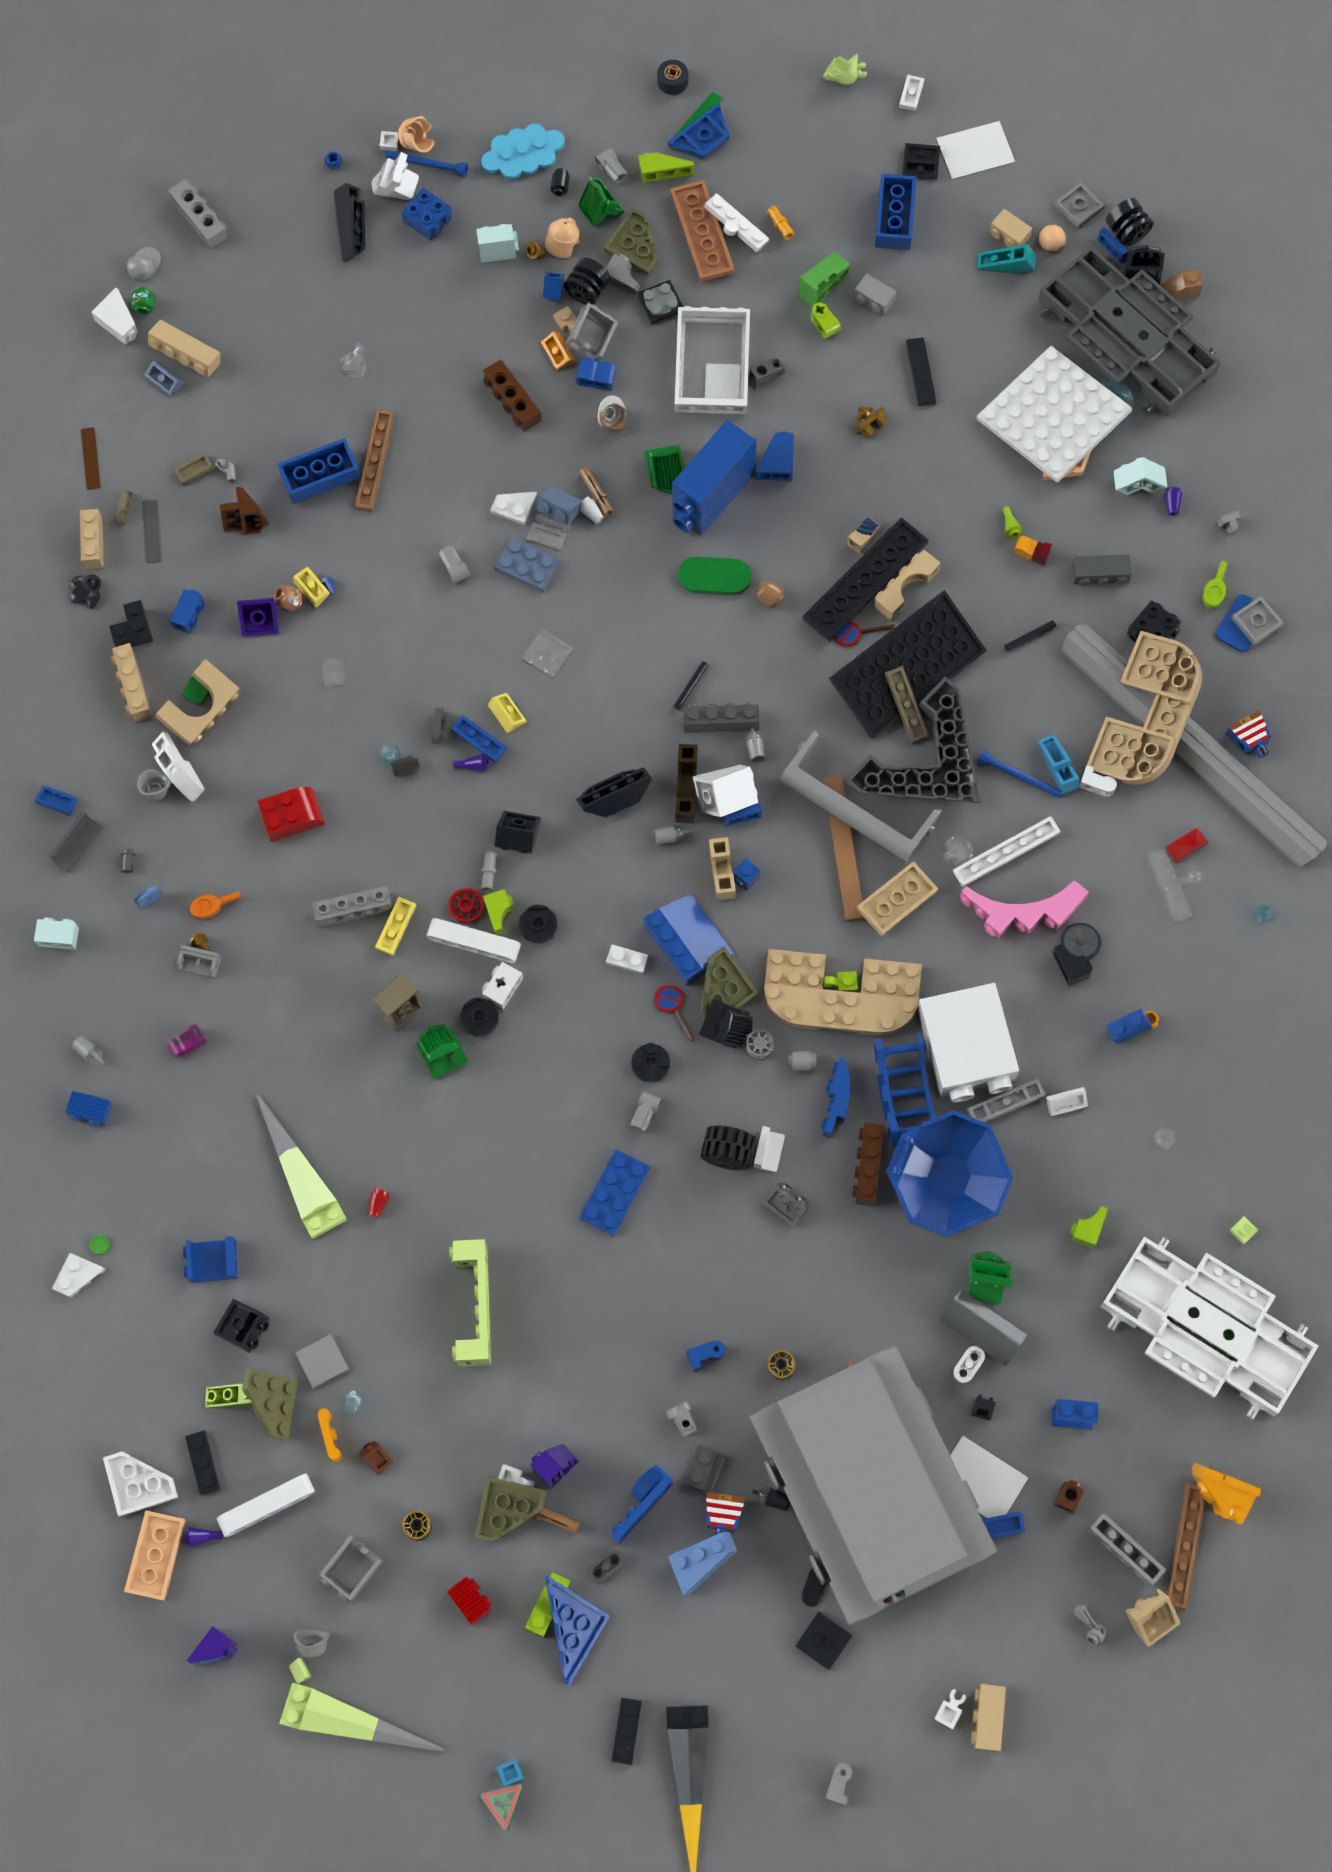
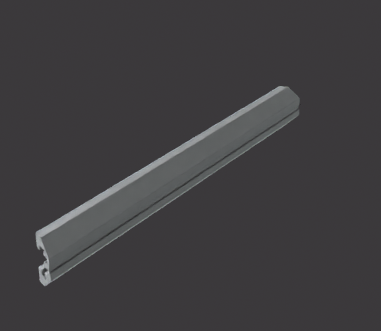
(1200, 753)

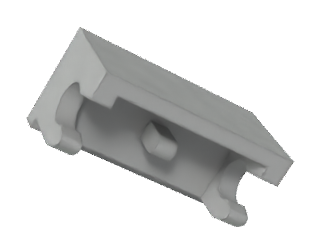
(198, 961)

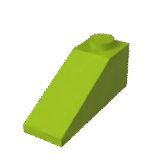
(661, 167)
(541, 1616)

